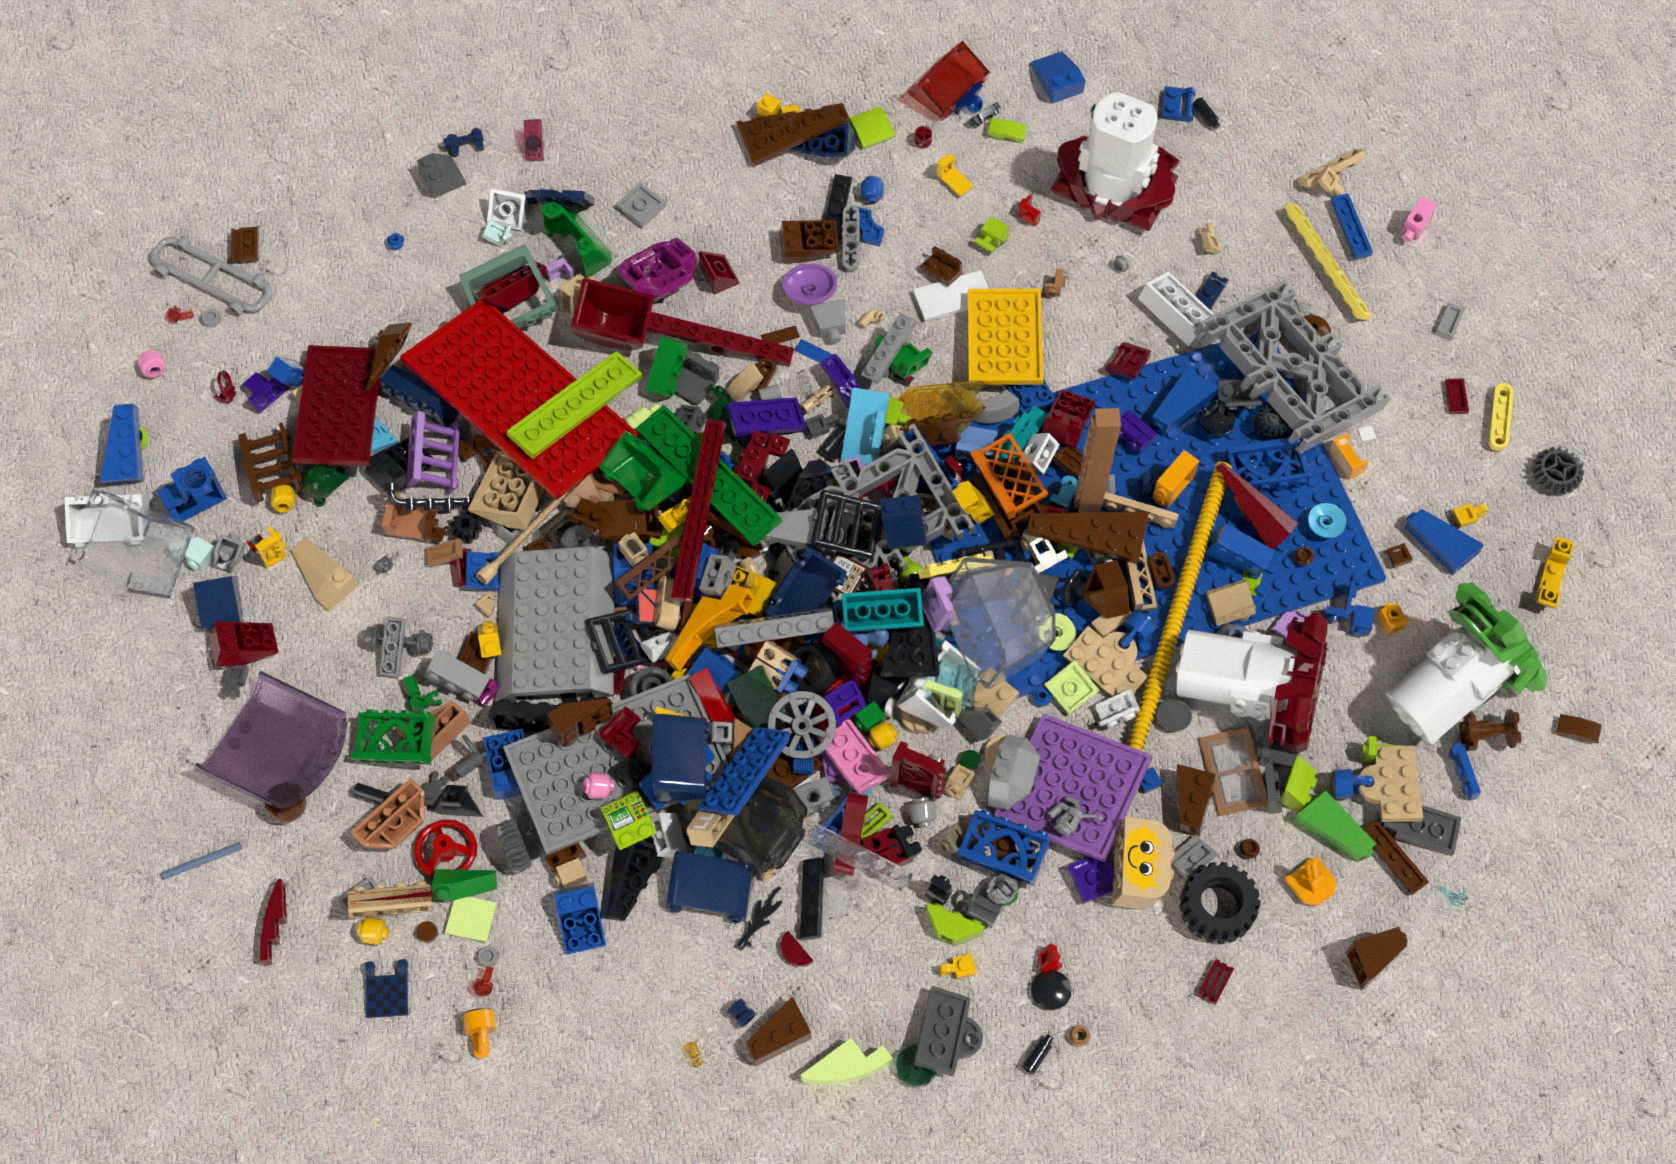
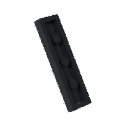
(838, 200)
(812, 898)

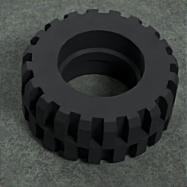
(1230, 880)

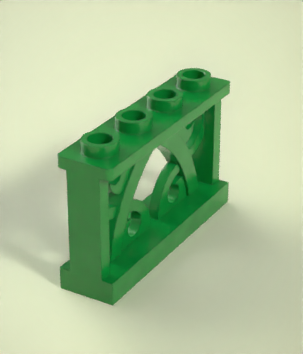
(393, 719)

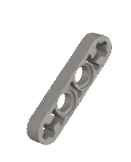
(851, 238)

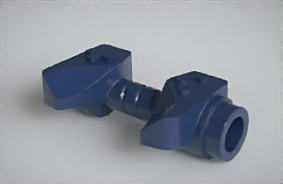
(453, 142)

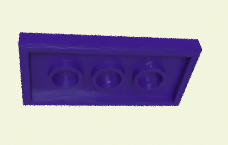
(766, 416)

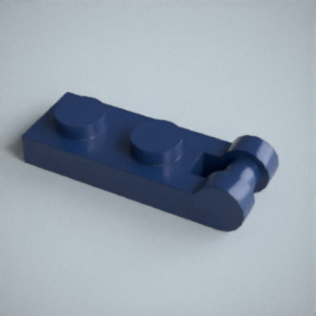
(1209, 293)

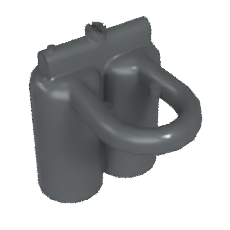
(471, 761)
(981, 908)

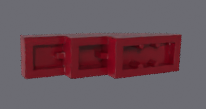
(275, 915)

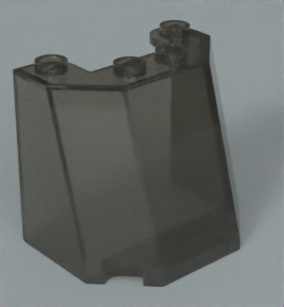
(766, 827)

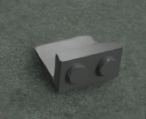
(696, 377)
(1272, 753)

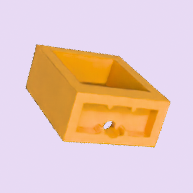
(1175, 479)

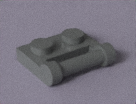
(1274, 797)

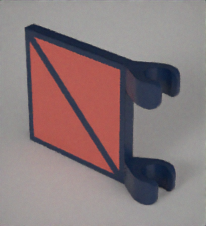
(645, 606)

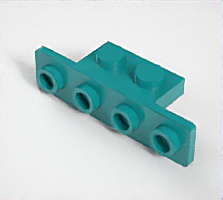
(1023, 430)

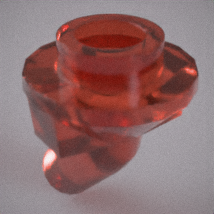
(175, 315)
(483, 986)

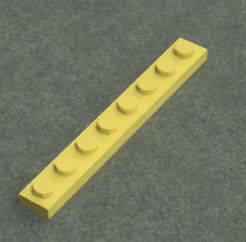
(1331, 267)

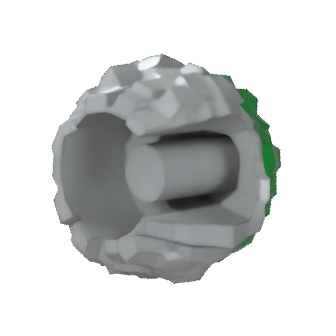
(1002, 890)

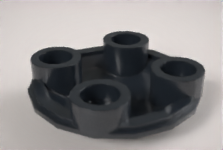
(1051, 990)

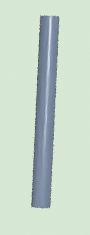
(201, 860)

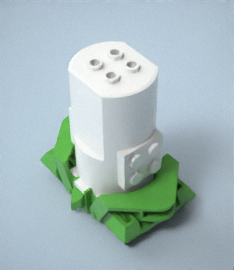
(1467, 667)

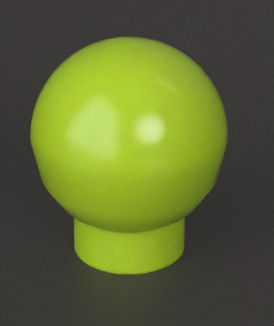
(913, 567)

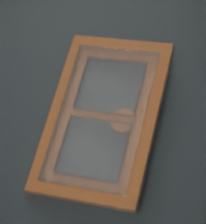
(1237, 771)

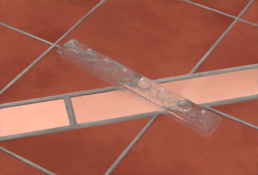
(855, 855)

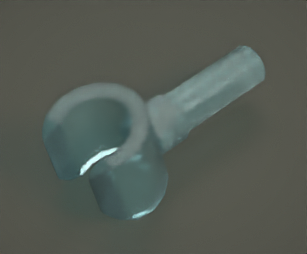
(1455, 897)

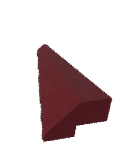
(1268, 519)

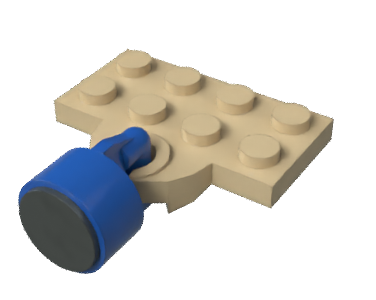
(1111, 658)
(1389, 782)

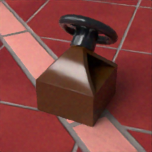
(1104, 590)

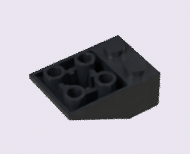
(391, 465)
(812, 479)

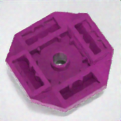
(659, 268)

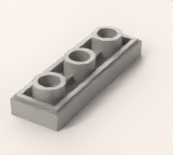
(392, 659)

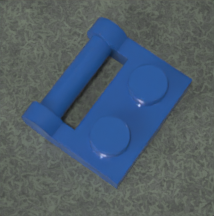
(1172, 103)
(473, 564)

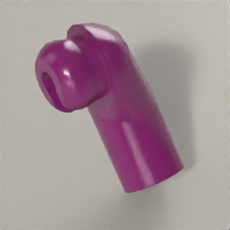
(492, 688)

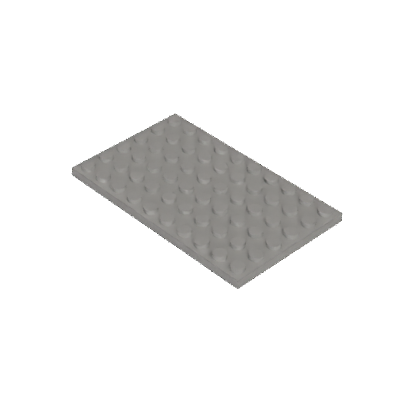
(554, 774)

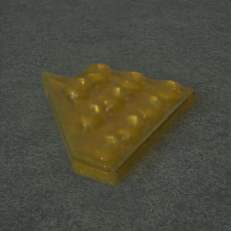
(944, 399)

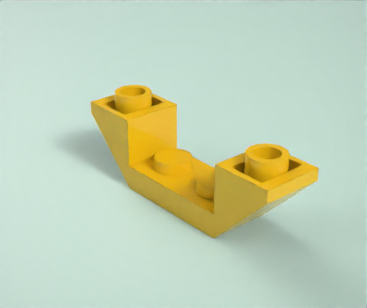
(1548, 589)

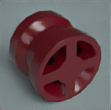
(924, 132)

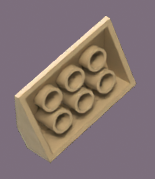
(506, 494)

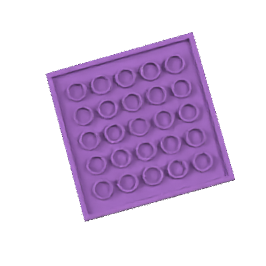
(1089, 769)

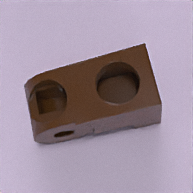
(565, 855)

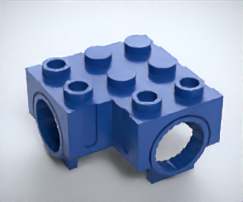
(193, 490)

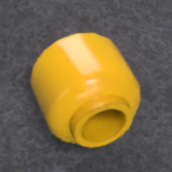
(283, 498)
(883, 735)
(373, 930)

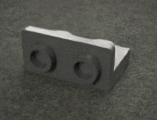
(692, 417)

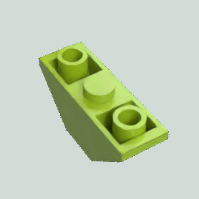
(952, 925)

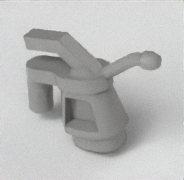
(1070, 819)

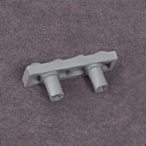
(888, 349)

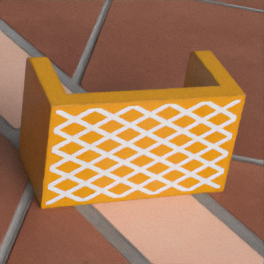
(1347, 457)

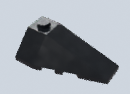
(629, 876)

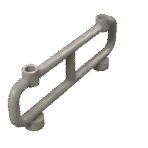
(237, 306)

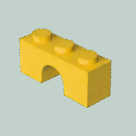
(973, 502)

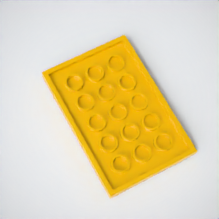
(1005, 336)

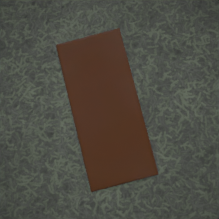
(781, 335)

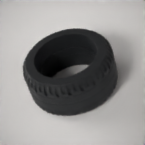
(829, 664)

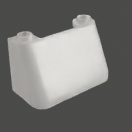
(82, 520)
(917, 699)

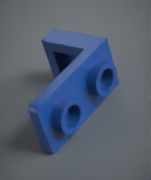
(1335, 614)

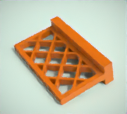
(994, 483)

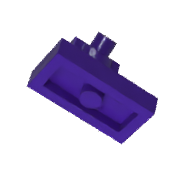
(264, 391)

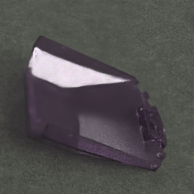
(279, 745)

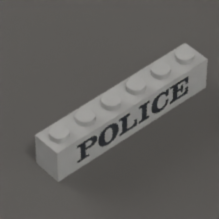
(774, 627)

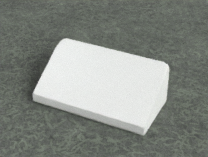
(659, 646)

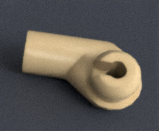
(871, 316)

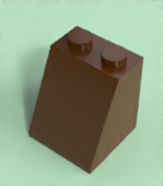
(1374, 954)

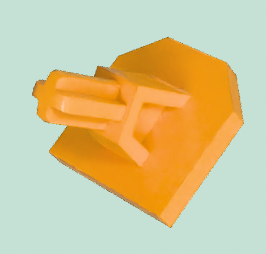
(1312, 882)

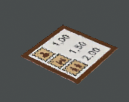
(855, 572)

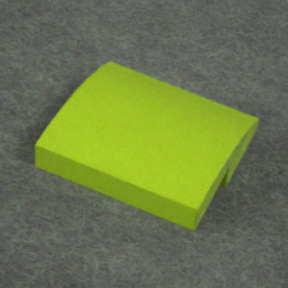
(872, 127)

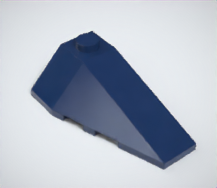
(831, 144)

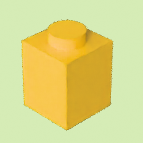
(768, 106)

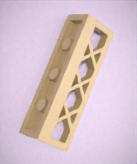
(1134, 585)

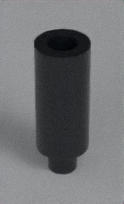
(1206, 112)
(370, 793)
(1037, 1055)

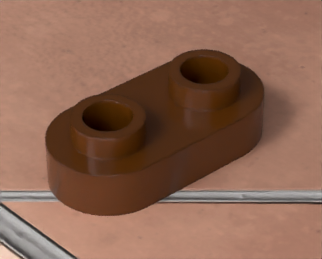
(767, 375)
(1161, 572)

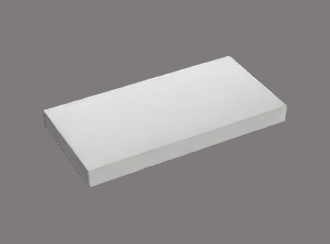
(941, 301)

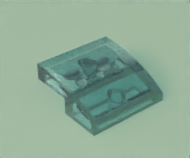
(959, 678)

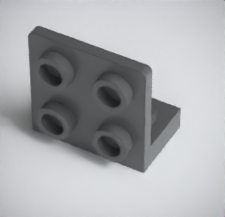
(1233, 395)

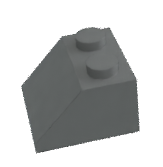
(440, 173)

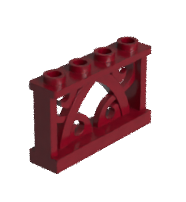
(906, 760)

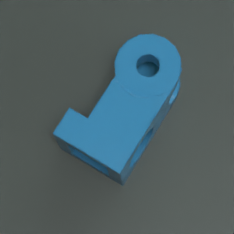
(1066, 493)

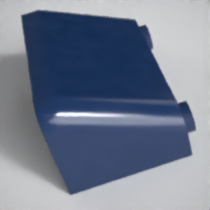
(806, 584)
(679, 757)
(710, 885)

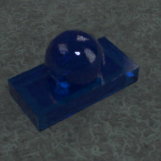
(970, 100)

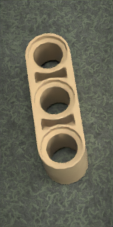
(667, 609)

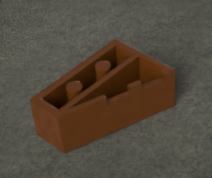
(1194, 797)
(779, 1034)

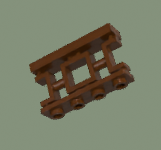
(995, 506)

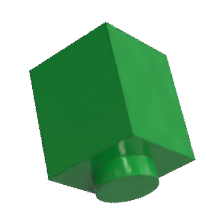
(869, 717)

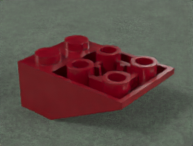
(1068, 417)
(241, 642)

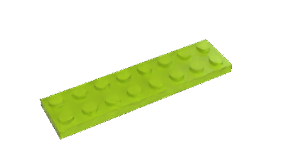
(574, 404)

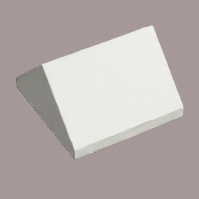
(508, 208)

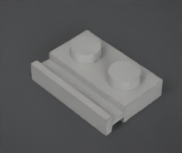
(1192, 856)

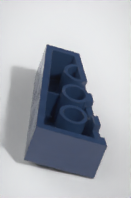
(418, 395)

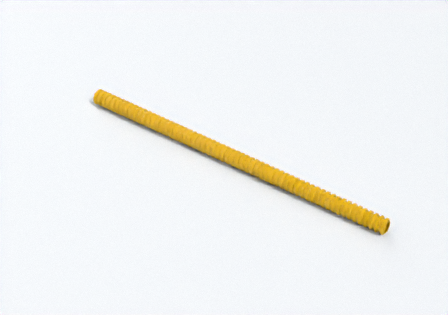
(1178, 610)

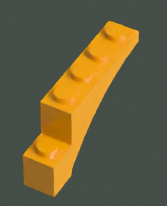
(701, 624)

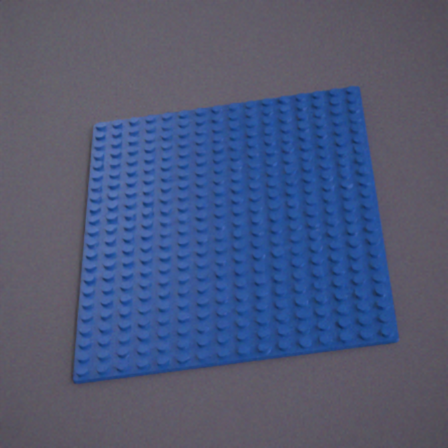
(1283, 585)

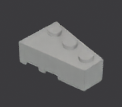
(456, 676)

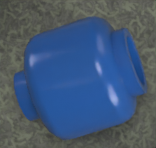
(872, 189)

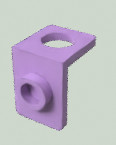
(854, 460)

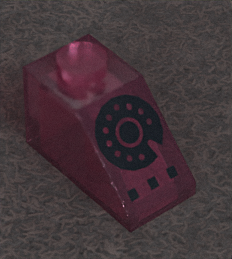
(534, 140)

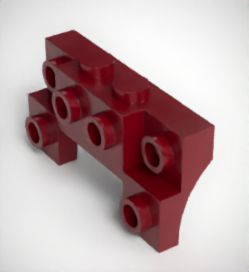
(755, 459)

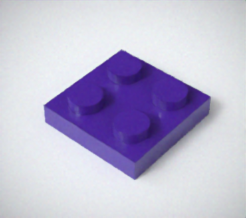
(1092, 878)

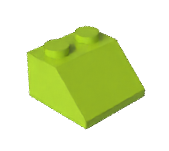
(1298, 784)

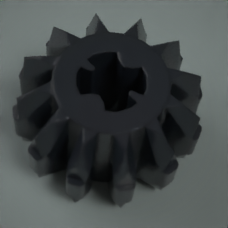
(465, 520)

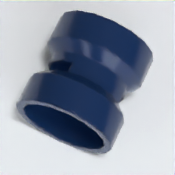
(741, 1012)

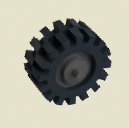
(1270, 423)

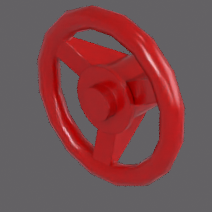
(444, 847)

